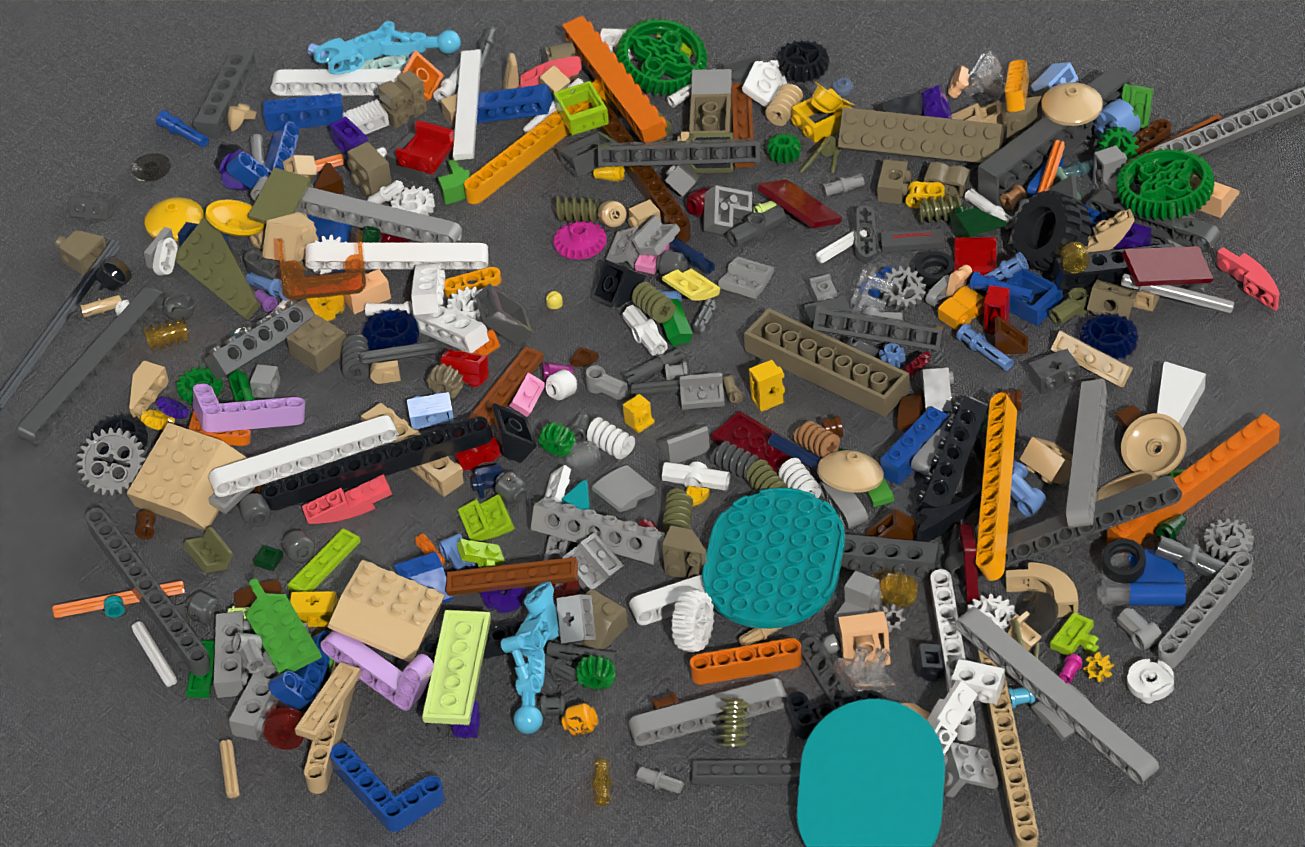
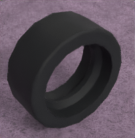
(933, 258)
(1121, 546)

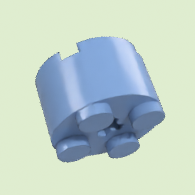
(1117, 114)

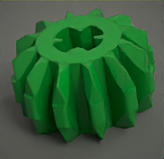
(784, 148)
(556, 439)
(595, 672)

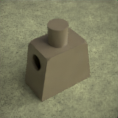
(80, 250)

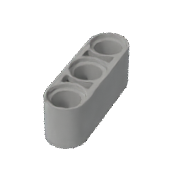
(846, 505)

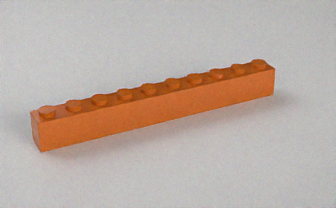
(614, 80)
(1206, 476)

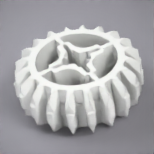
(692, 620)

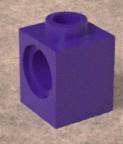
(470, 730)

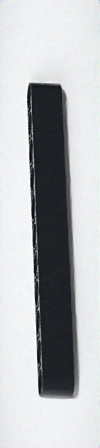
(377, 462)

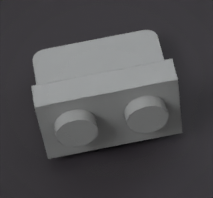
(968, 765)

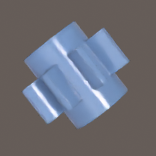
(892, 354)

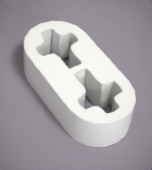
(165, 257)

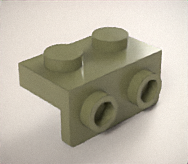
(209, 551)

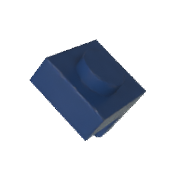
(486, 478)

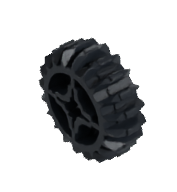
(803, 61)
(129, 424)

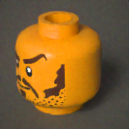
(580, 719)

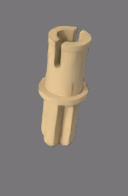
(100, 306)
(756, 635)

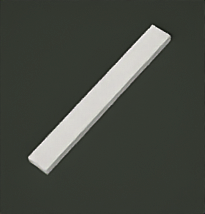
(467, 105)

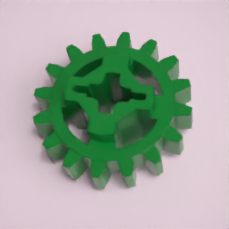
(1117, 138)
(197, 377)

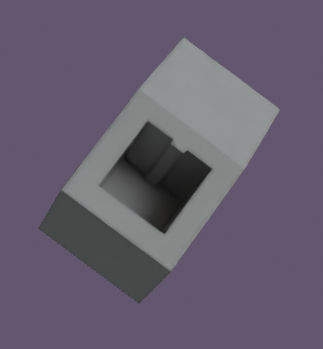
(681, 178)

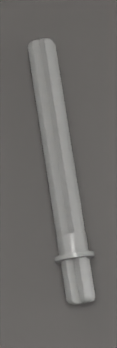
(1182, 294)

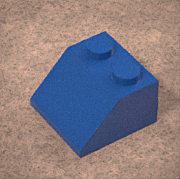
(425, 571)

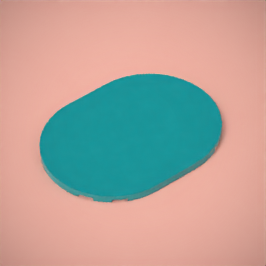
(774, 558)
(871, 778)

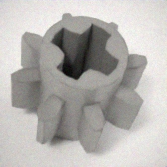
(893, 623)

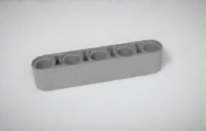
(924, 457)

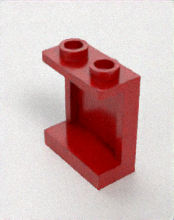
(426, 148)
(977, 253)

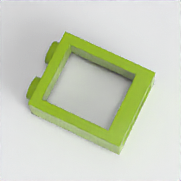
(585, 119)

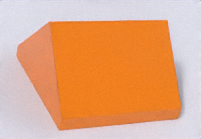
(425, 71)

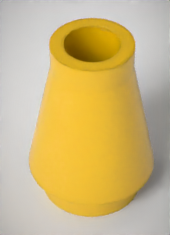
(610, 173)

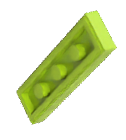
(324, 562)

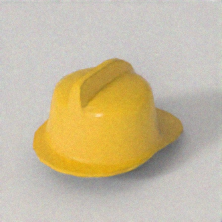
(825, 100)

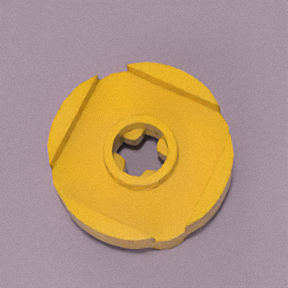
(333, 306)

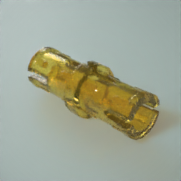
(602, 782)

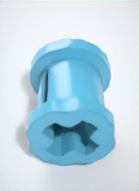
(1020, 696)

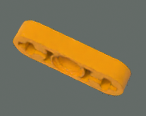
(484, 274)

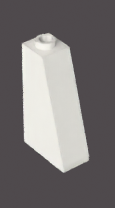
(1179, 391)

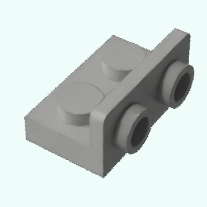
(623, 247)

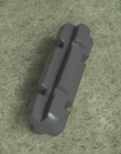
(704, 315)

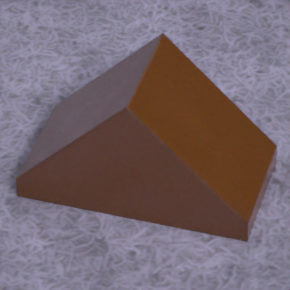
(330, 180)
(1009, 339)

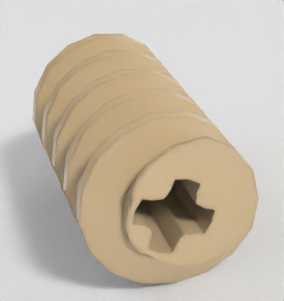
(781, 106)

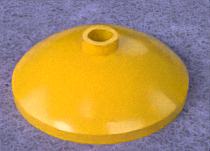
(172, 214)
(232, 218)

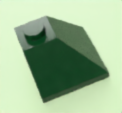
(972, 221)

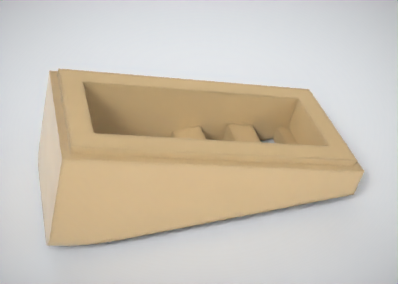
(511, 77)

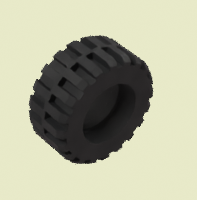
(1036, 220)

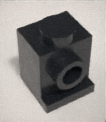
(929, 661)

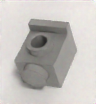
(822, 288)

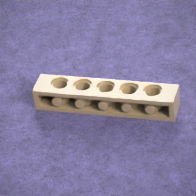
(439, 474)

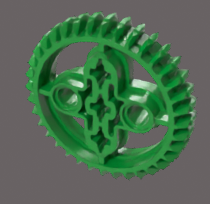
(661, 55)
(1165, 184)

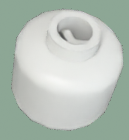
(561, 385)

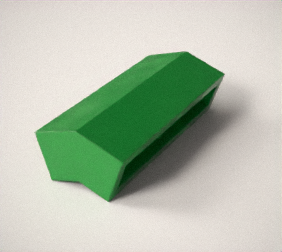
(677, 326)
(239, 379)

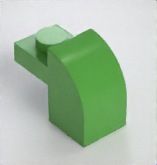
(452, 185)

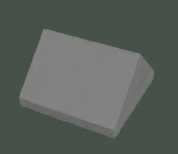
(685, 445)

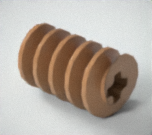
(816, 439)

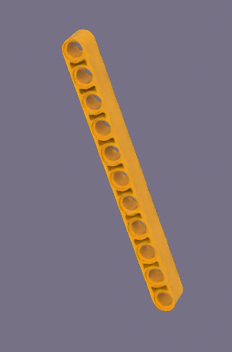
(522, 153)
(996, 487)

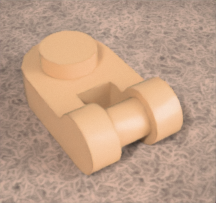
(959, 81)
(958, 280)

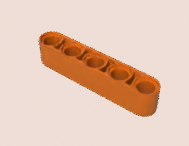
(746, 661)

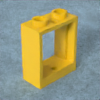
(821, 129)

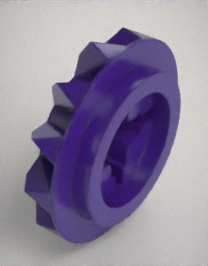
(172, 408)

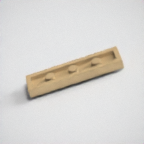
(1093, 359)
(328, 701)

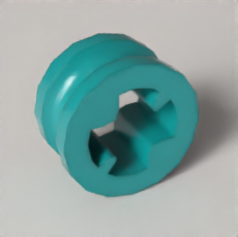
(114, 606)

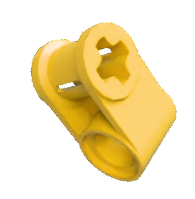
(924, 189)

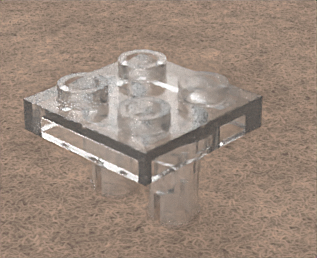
(988, 78)
(868, 281)
(864, 673)

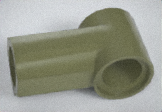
(1074, 305)

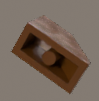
(894, 526)

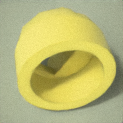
(554, 300)

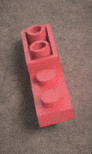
(568, 66)
(1253, 276)
(341, 505)

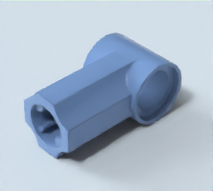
(1028, 498)
(450, 551)

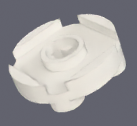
(1150, 691)

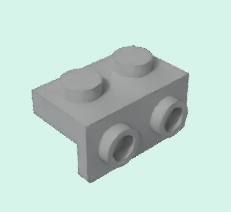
(654, 236)
(701, 391)

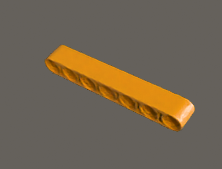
(1016, 86)

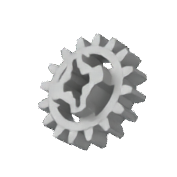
(912, 292)
(1228, 539)

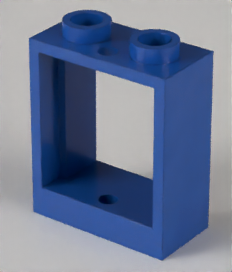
(1048, 290)

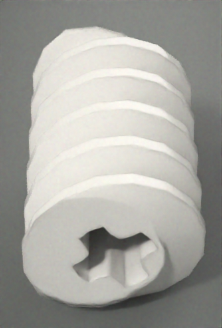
(610, 439)
(798, 477)

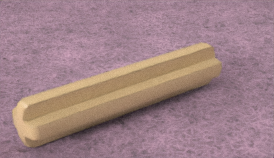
(229, 768)

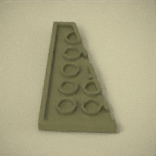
(214, 264)

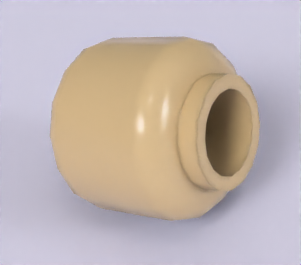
(612, 213)

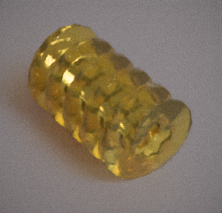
(166, 334)

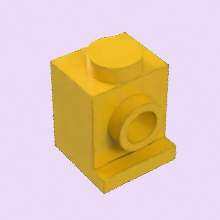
(638, 413)

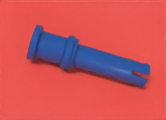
(176, 125)
(983, 282)

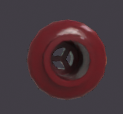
(696, 202)

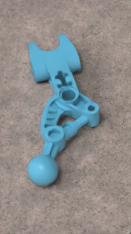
(353, 53)
(538, 627)

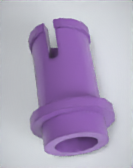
(268, 302)

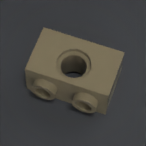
(893, 181)
(1106, 291)

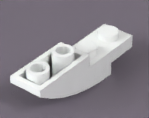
(950, 711)

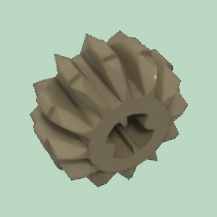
(445, 379)

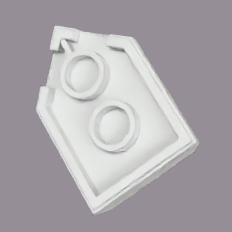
(763, 82)

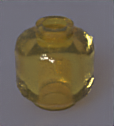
(1075, 257)

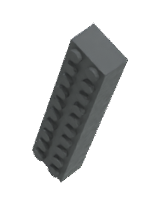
(1028, 152)

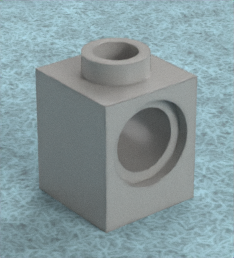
(265, 381)

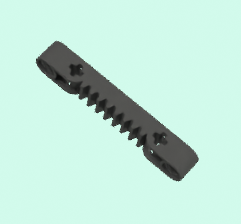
(1200, 234)

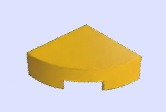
(698, 494)

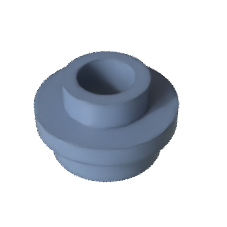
(842, 86)

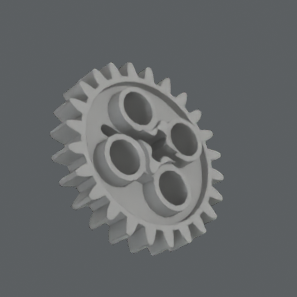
(117, 444)

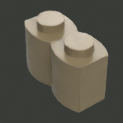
(952, 177)

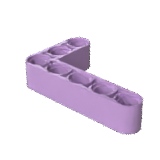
(245, 414)
(396, 686)

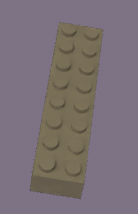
(919, 136)
(827, 362)

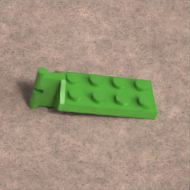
(281, 631)

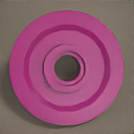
(580, 240)

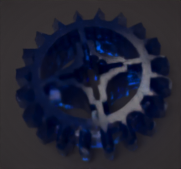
(391, 330)
(1110, 335)

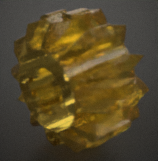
(899, 589)

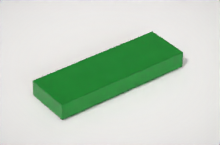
(202, 685)

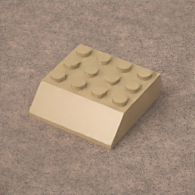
(177, 473)
(386, 611)

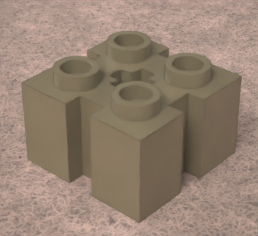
(403, 98)

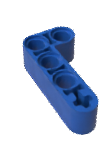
(303, 686)

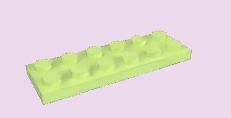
(457, 667)

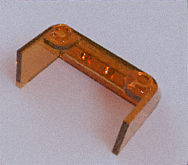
(298, 286)

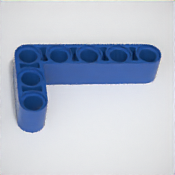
(282, 147)
(391, 811)

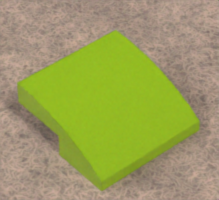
(486, 519)

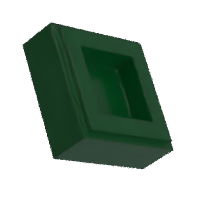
(268, 558)

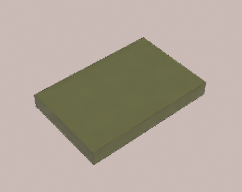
(279, 196)

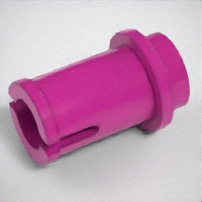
(1072, 664)

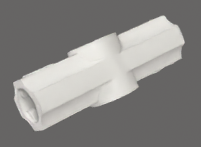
(644, 330)
(695, 475)

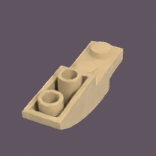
(1110, 232)

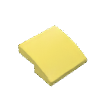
(692, 284)

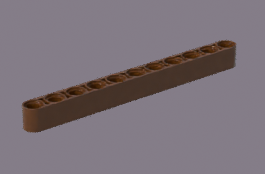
(648, 181)

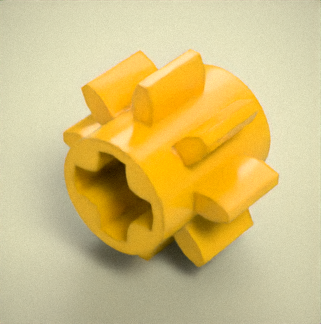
(1101, 661)

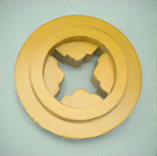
(156, 419)

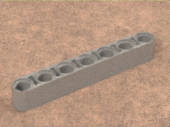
(1205, 609)
(704, 712)

